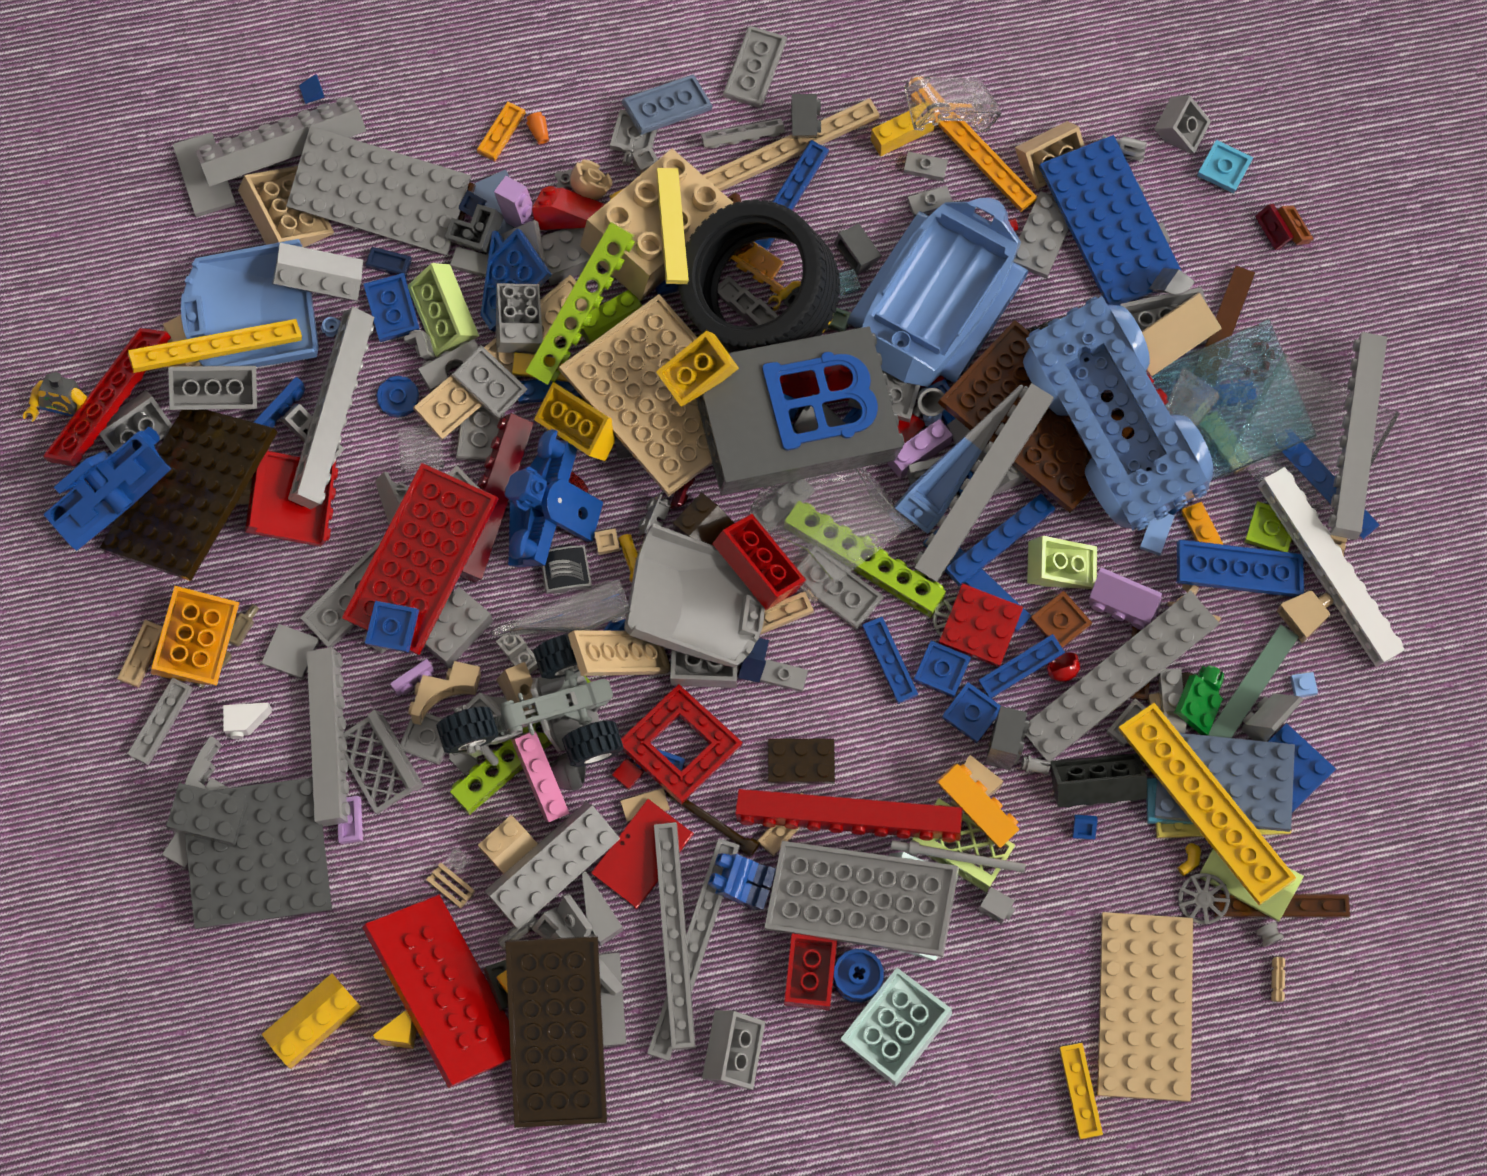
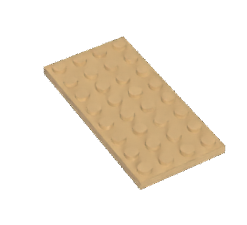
(1145, 1007)

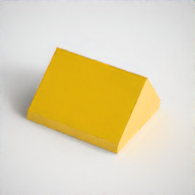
(398, 1033)

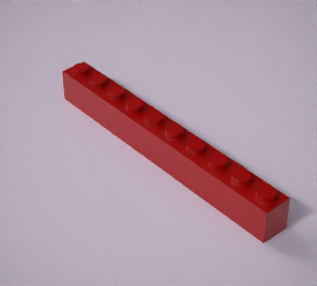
(849, 815)

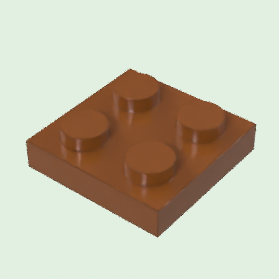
(1061, 619)

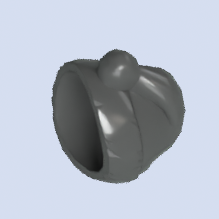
(568, 776)

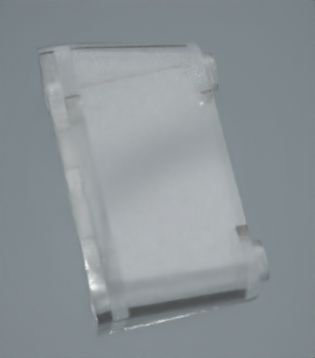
(950, 100)

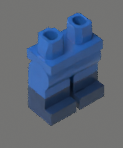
(742, 880)

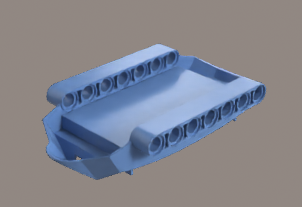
(942, 291)

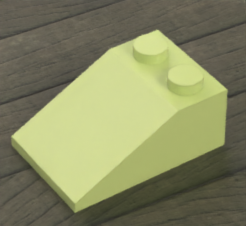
(1061, 563)

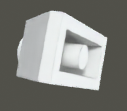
(244, 718)

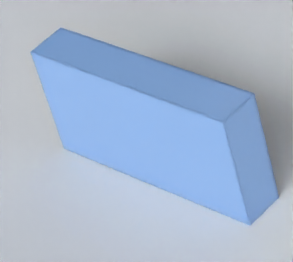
(1156, 535)

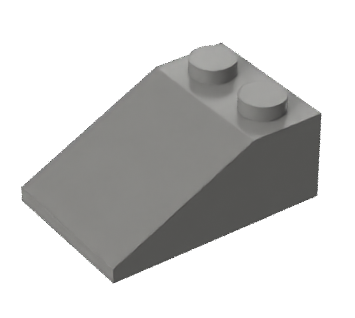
(1270, 716)

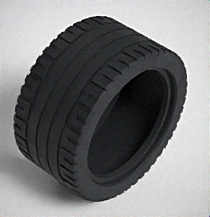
(730, 231)

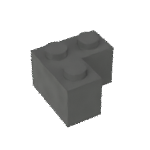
(804, 115)
(478, 232)

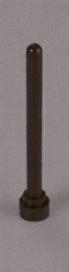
(748, 845)

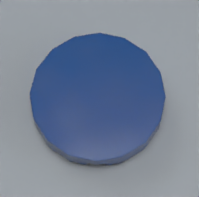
(397, 396)

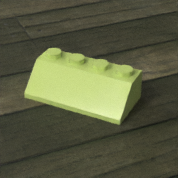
(442, 308)
(1273, 907)

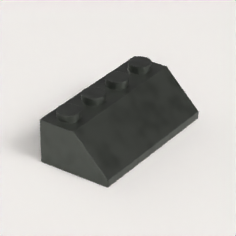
(1098, 780)

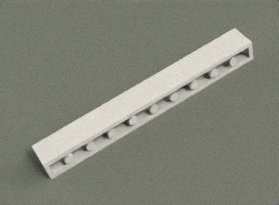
(1331, 567)

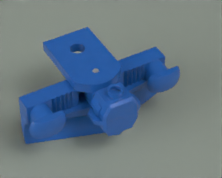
(118, 482)
(545, 498)

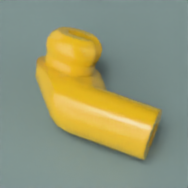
(1193, 859)

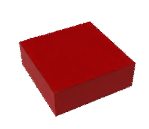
(627, 774)

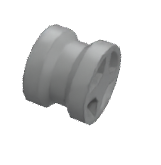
(1269, 934)

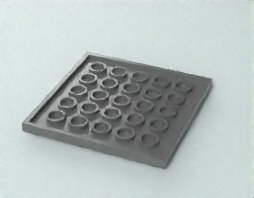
(272, 869)

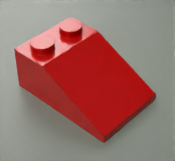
(563, 209)

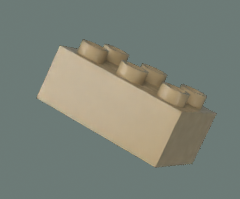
(638, 213)

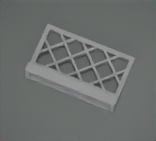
(396, 755)

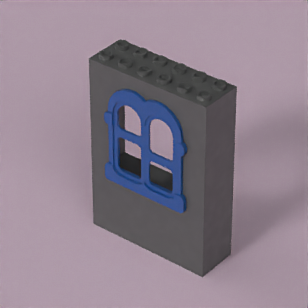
(751, 425)

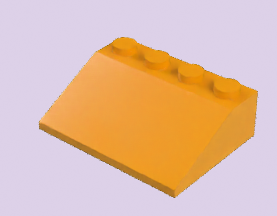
(194, 637)

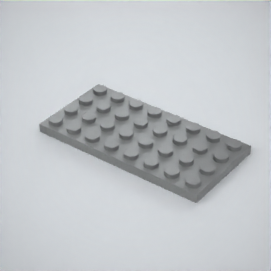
(377, 190)
(862, 898)

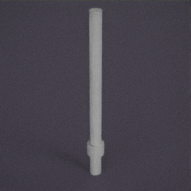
(914, 848)

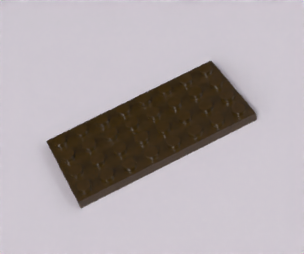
(556, 1031)

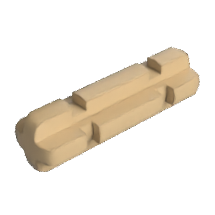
(1278, 979)

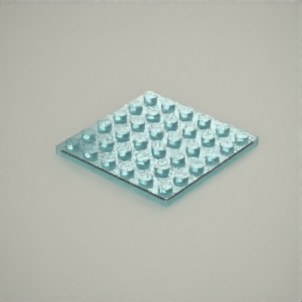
(1258, 398)

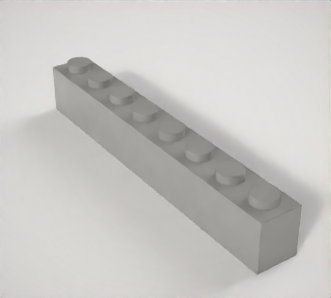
(327, 737)

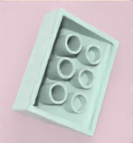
(896, 1026)

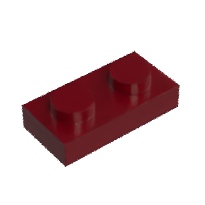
(1274, 226)

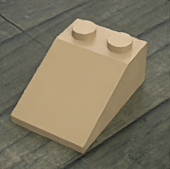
(507, 844)

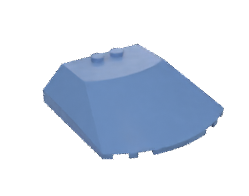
(238, 293)

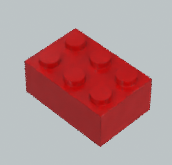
(810, 972)

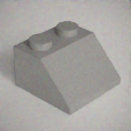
(1183, 123)

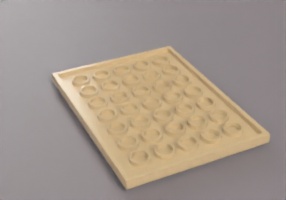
(622, 382)

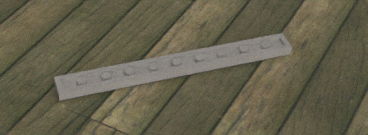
(674, 936)
(697, 941)

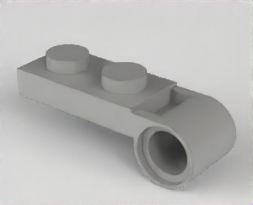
(1170, 692)

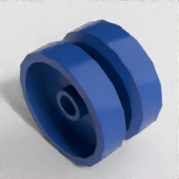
(860, 962)

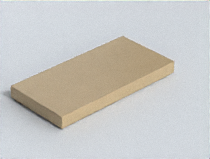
(1179, 332)

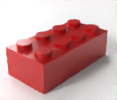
(759, 561)

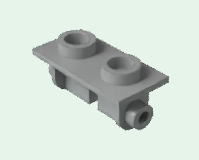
(656, 509)

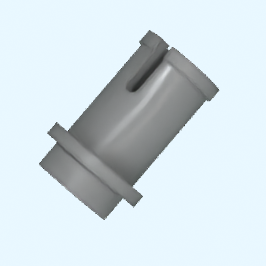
(1035, 765)

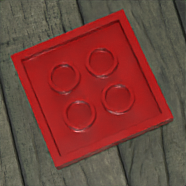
(980, 625)

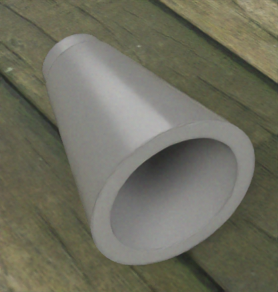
(929, 404)

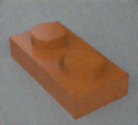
(1295, 225)

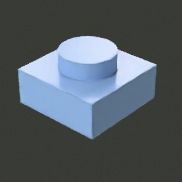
(1304, 684)

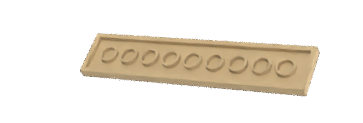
(451, 404)

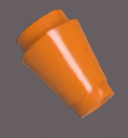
(537, 124)

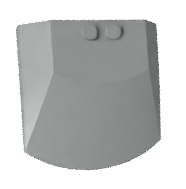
(691, 600)

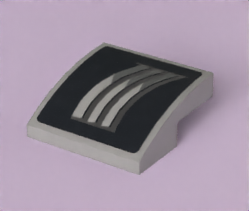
(566, 570)

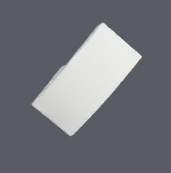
(517, 651)

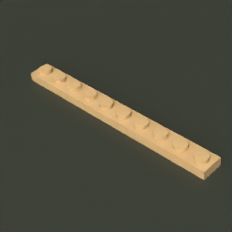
(788, 148)

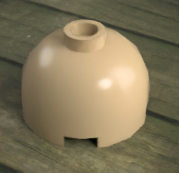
(589, 180)

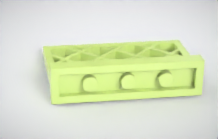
(969, 871)

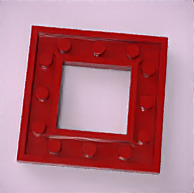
(683, 705)

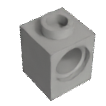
(997, 906)

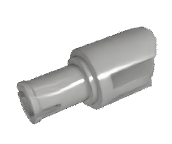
(1131, 148)

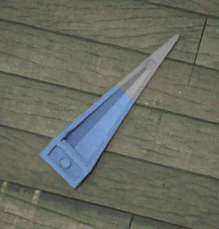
(935, 489)

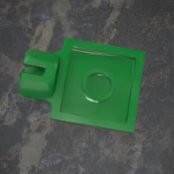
(1201, 699)

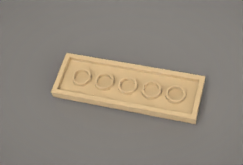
(616, 654)

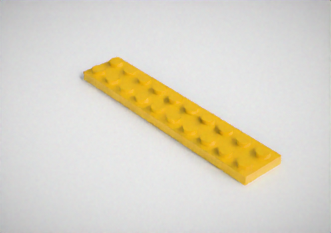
(1207, 804)

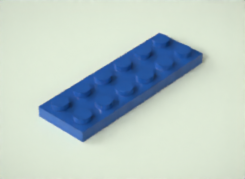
(1240, 568)

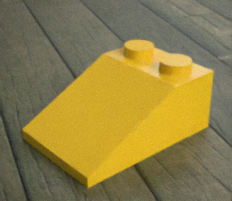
(697, 368)

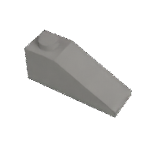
(298, 421)
(599, 913)

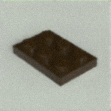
(801, 761)

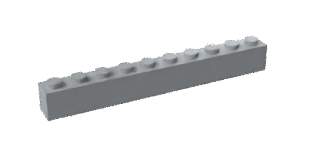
(331, 408)
(1358, 436)
(984, 482)

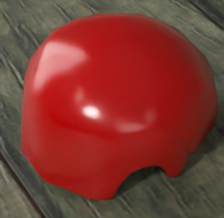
(1064, 667)

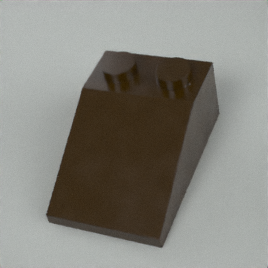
(702, 520)

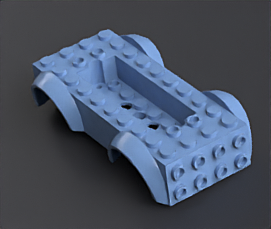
(1104, 351)

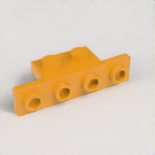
(762, 264)

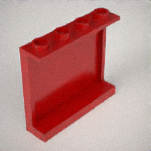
(275, 515)

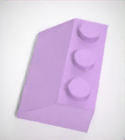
(1124, 599)

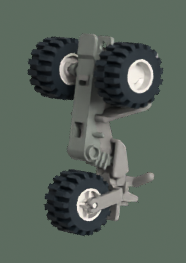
(562, 704)

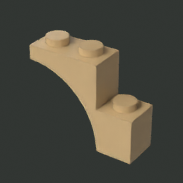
(459, 680)

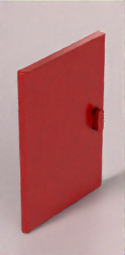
(632, 861)

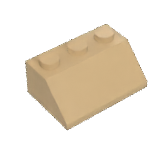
(1045, 147)

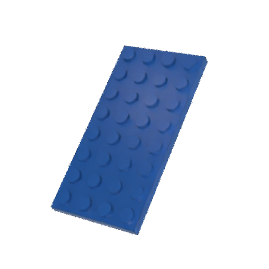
(1109, 220)

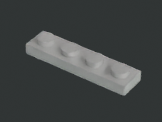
(735, 134)
(160, 721)

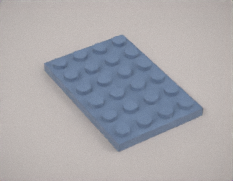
(1251, 772)

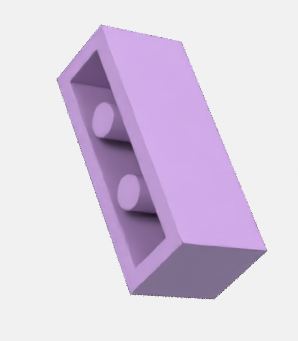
(514, 202)
(922, 447)

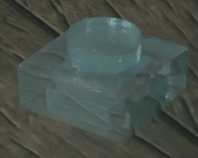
(848, 282)

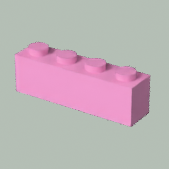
(540, 776)

